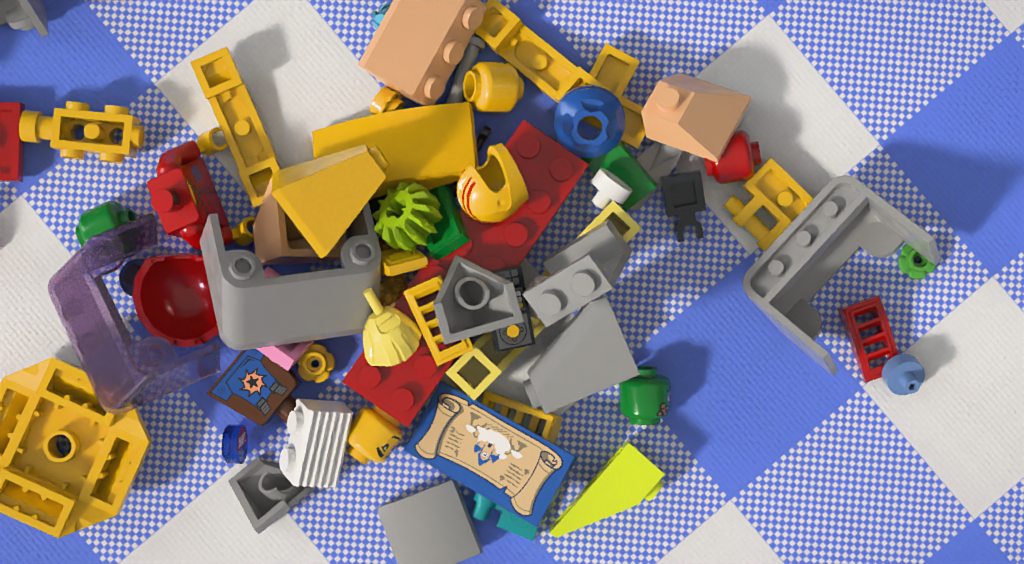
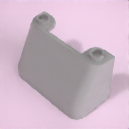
(581, 360)

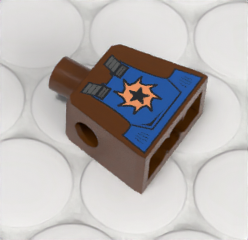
(257, 387)

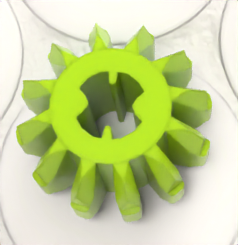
(407, 216)

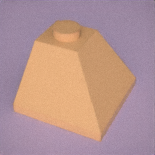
(693, 115)
(280, 241)

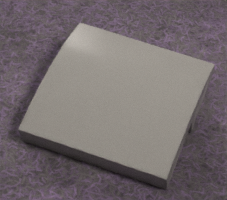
(430, 526)

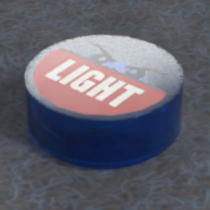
(235, 444)

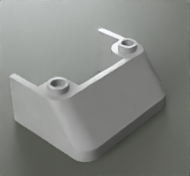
(816, 247)
(291, 307)

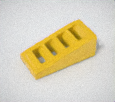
(398, 262)
(412, 296)
(552, 424)

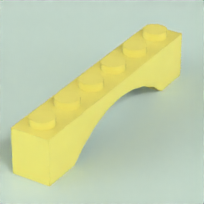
(483, 365)

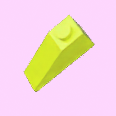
(616, 487)

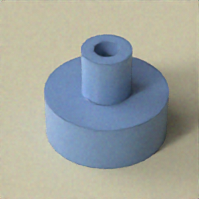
(903, 374)

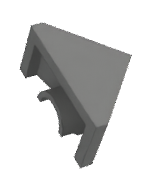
(474, 302)
(265, 492)

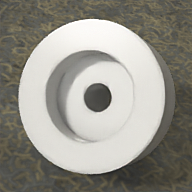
(609, 188)

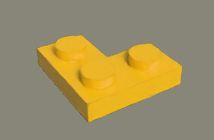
(614, 72)

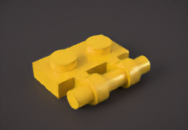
(777, 194)

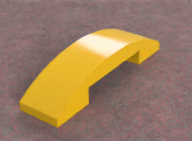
(530, 53)
(238, 121)

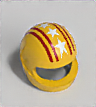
(494, 189)

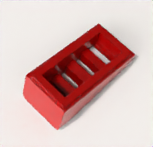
(852, 330)

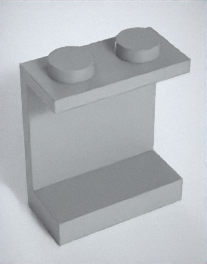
(579, 273)

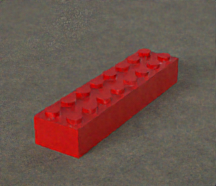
(549, 177)

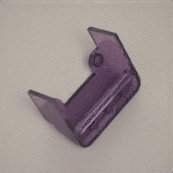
(117, 369)

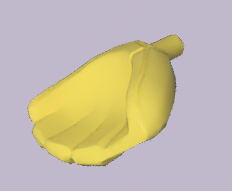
(388, 334)

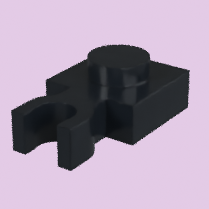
(683, 197)

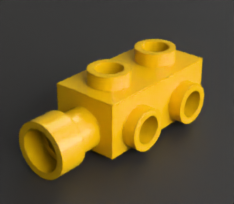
(98, 131)

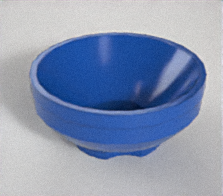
(583, 102)

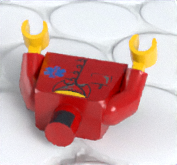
(186, 194)

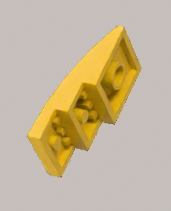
(419, 143)

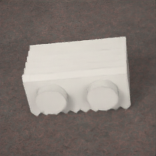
(316, 443)

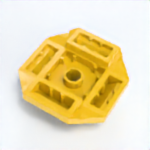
(58, 490)

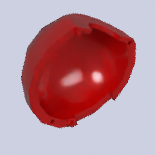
(175, 299)

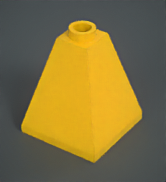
(329, 192)

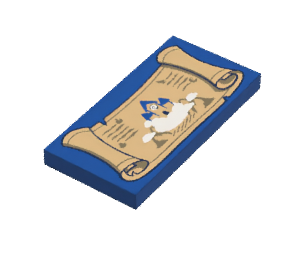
(490, 454)

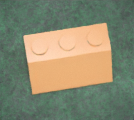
(421, 45)

